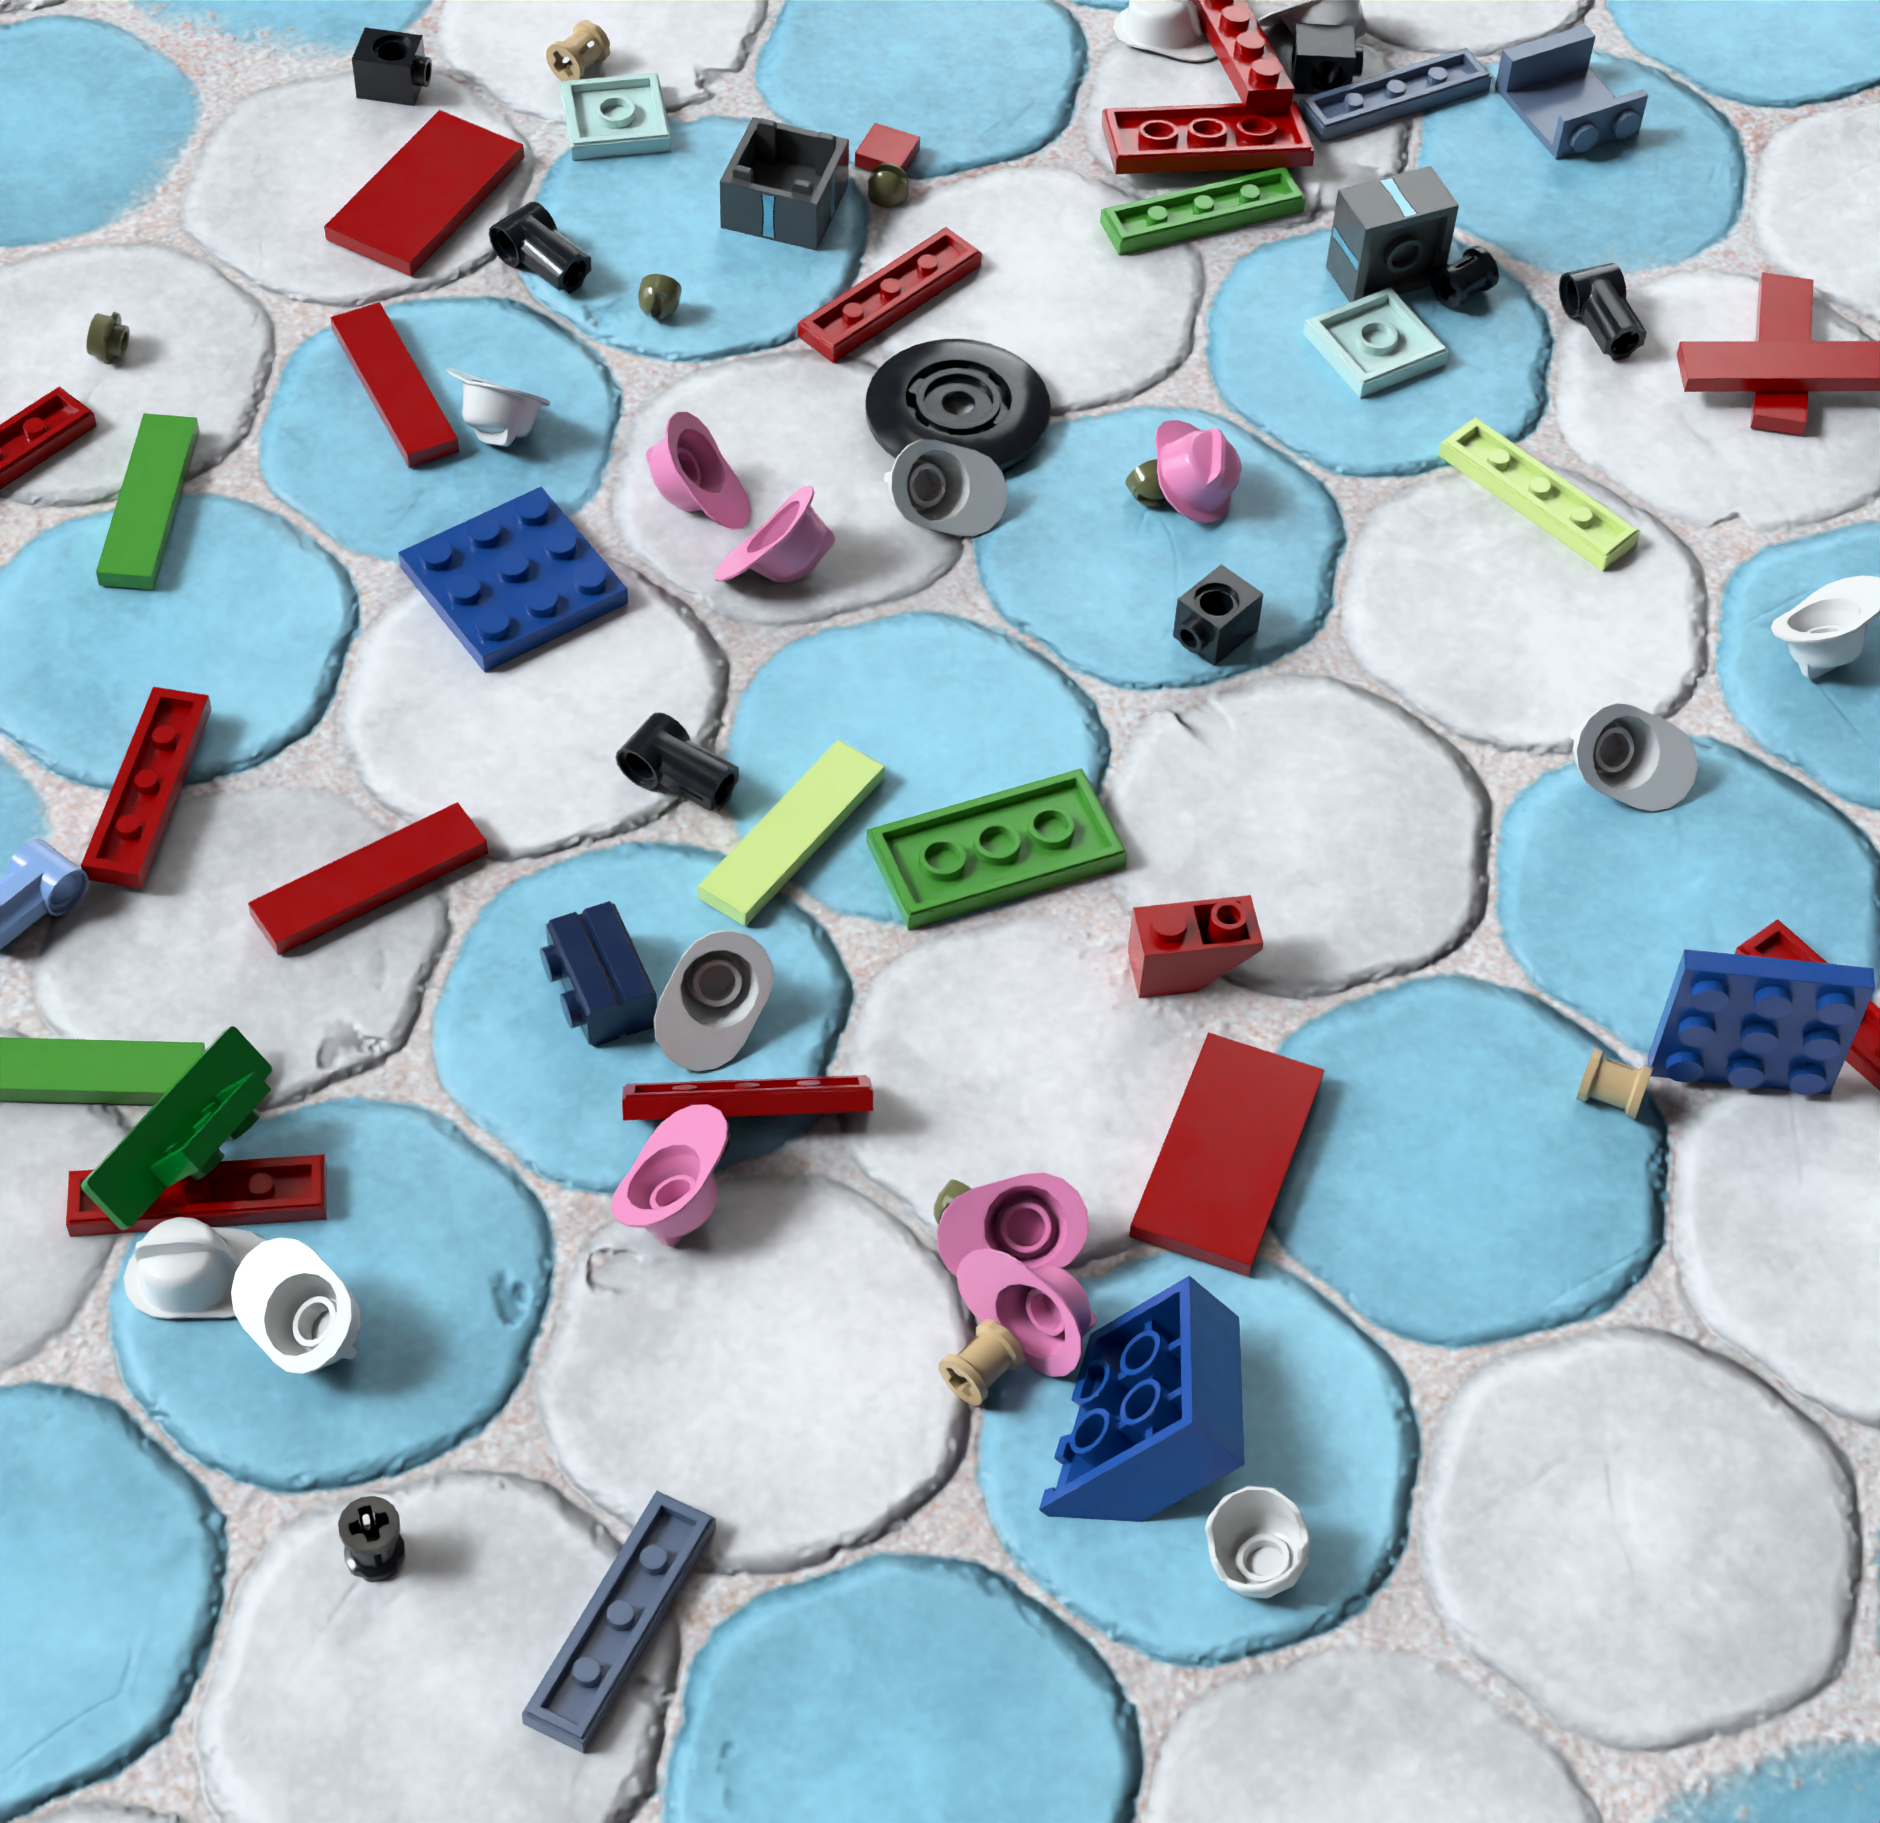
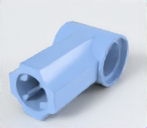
(37, 883)

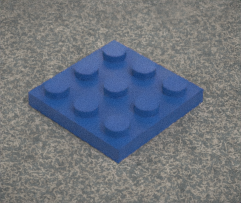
(513, 578)
(1760, 1021)

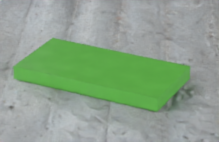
(995, 848)

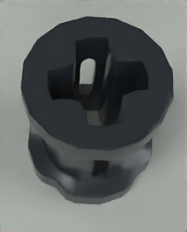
(1463, 277)
(383, 1525)

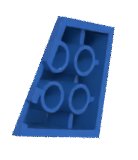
(1153, 1409)

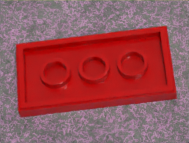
(1206, 138)
(424, 192)
(1227, 1154)

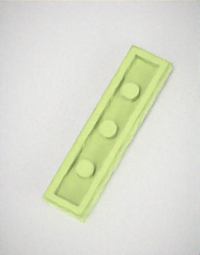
(1539, 493)
(791, 833)

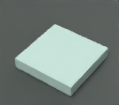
(615, 116)
(1375, 342)

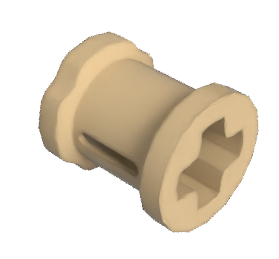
(577, 50)
(1614, 1083)
(981, 1362)

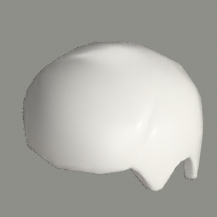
(1257, 1542)

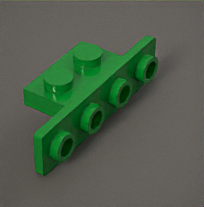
(183, 1129)

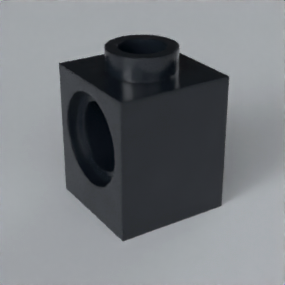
(1324, 57)
(390, 66)
(1217, 615)

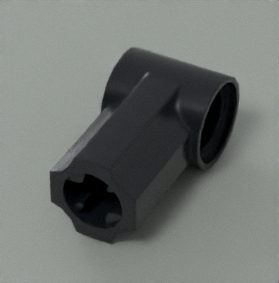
(533, 239)
(1600, 300)
(666, 756)

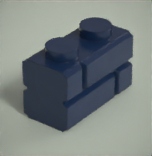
(600, 974)

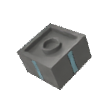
(784, 183)
(1391, 233)

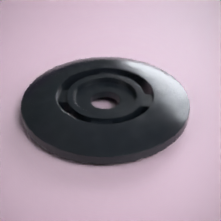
(1006, 394)

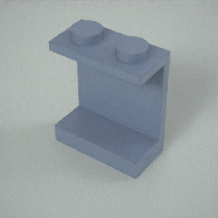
(1562, 97)

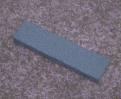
(1394, 94)
(619, 1622)

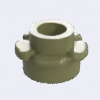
(107, 337)

